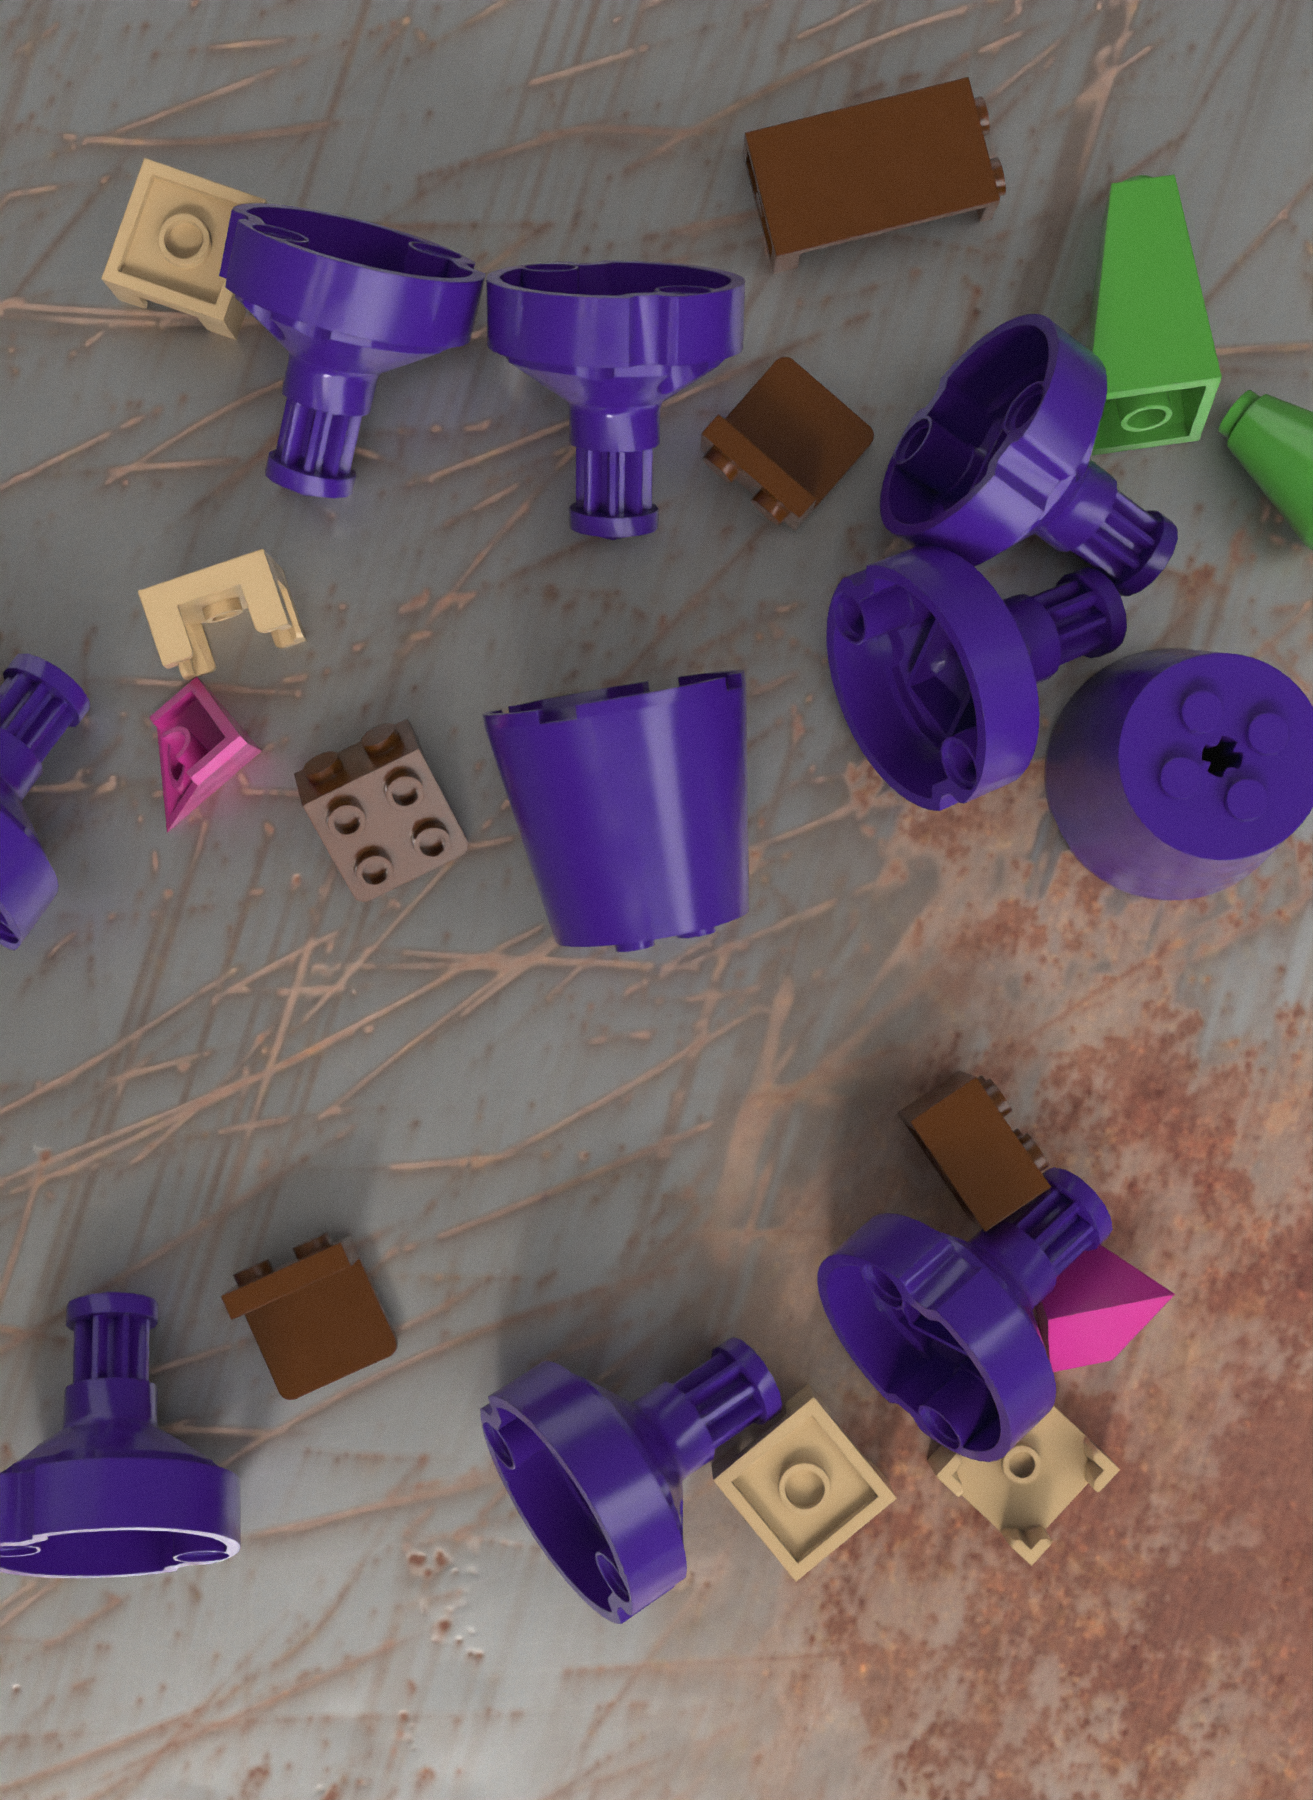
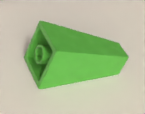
(1150, 321)

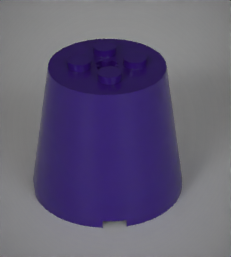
(1133, 779)
(632, 807)

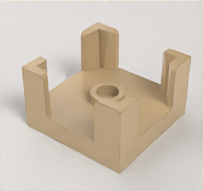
(175, 246)
(213, 595)
(1030, 1482)
(803, 1484)

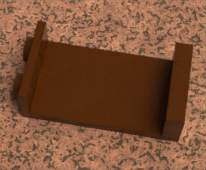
(872, 169)

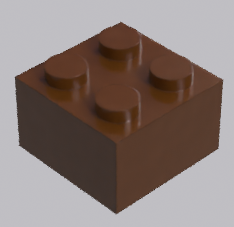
(975, 1149)

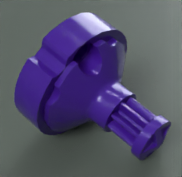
(346, 309)
(615, 348)
(1011, 458)
(948, 672)
(35, 712)
(953, 1320)
(607, 1473)
(112, 1485)

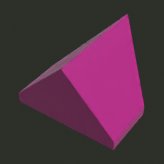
(197, 749)
(1096, 1309)

